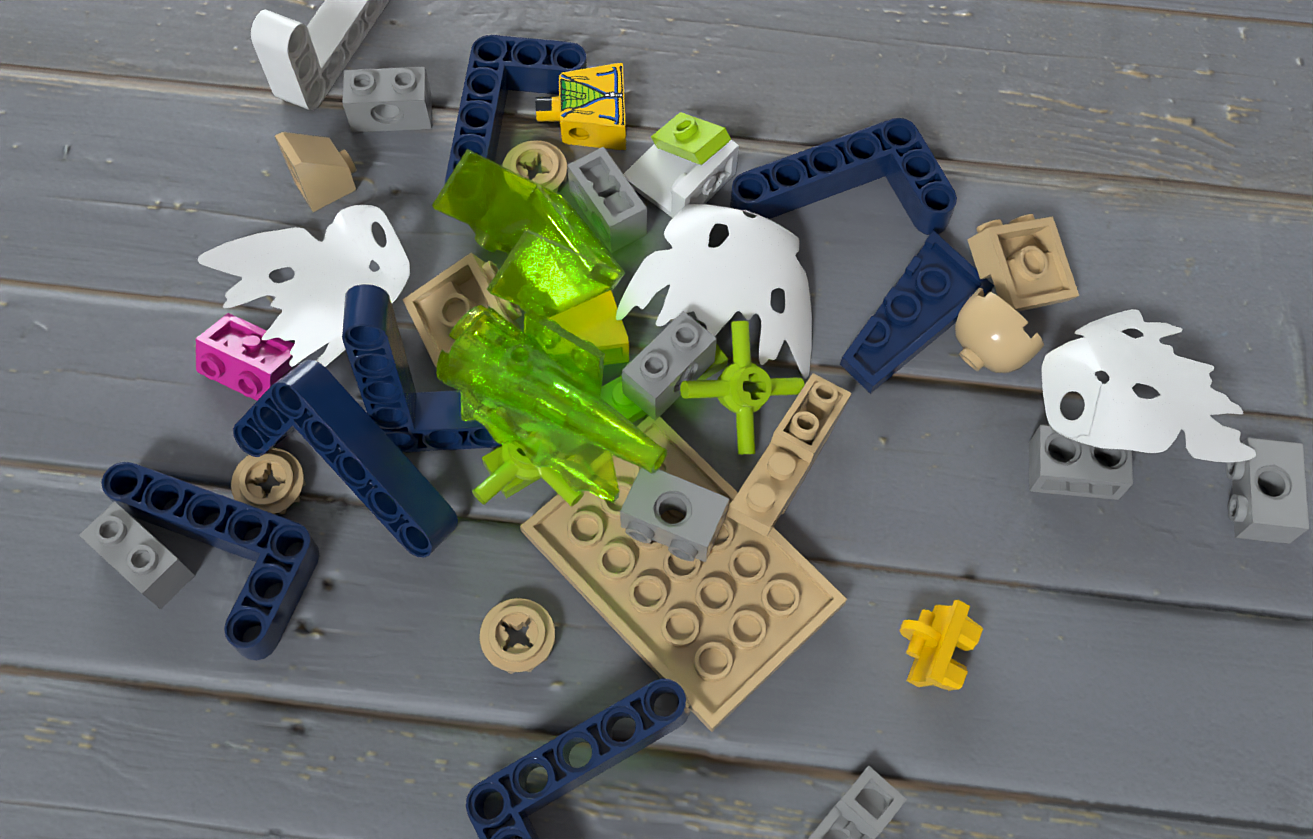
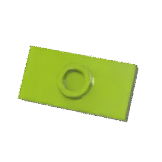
(691, 138)

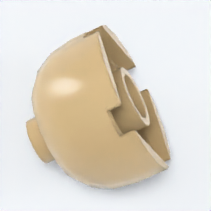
(994, 334)

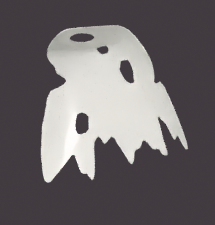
(323, 274)
(729, 278)
(1116, 415)

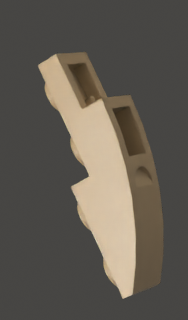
(789, 455)

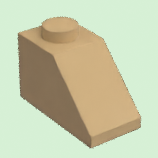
(317, 168)

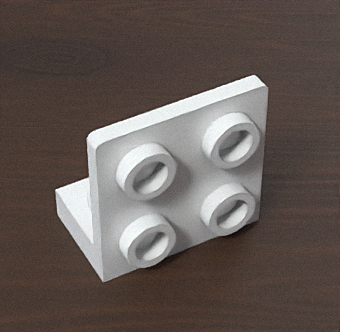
(675, 182)

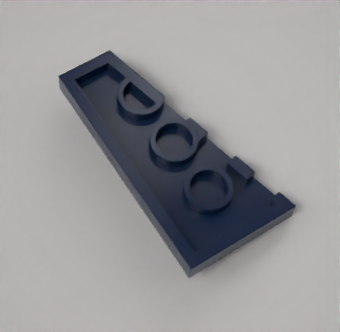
(913, 313)

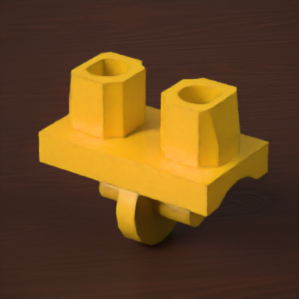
(934, 642)

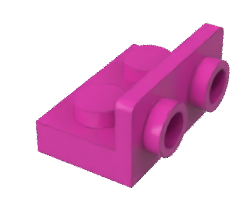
(239, 358)

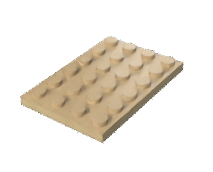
(696, 622)

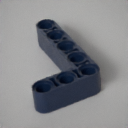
(499, 66)
(846, 172)
(386, 385)
(354, 448)
(227, 533)
(554, 757)

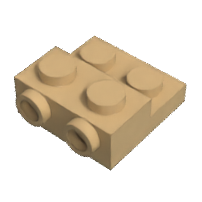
(1024, 261)
(449, 297)

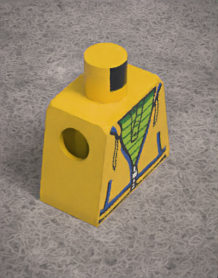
(588, 107)

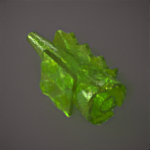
(544, 398)

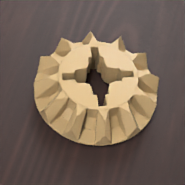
(529, 154)
(256, 470)
(516, 614)

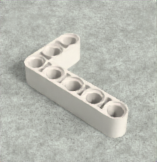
(308, 60)

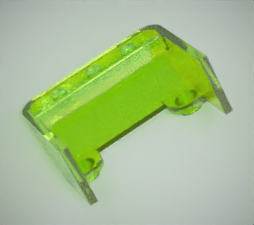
(549, 247)

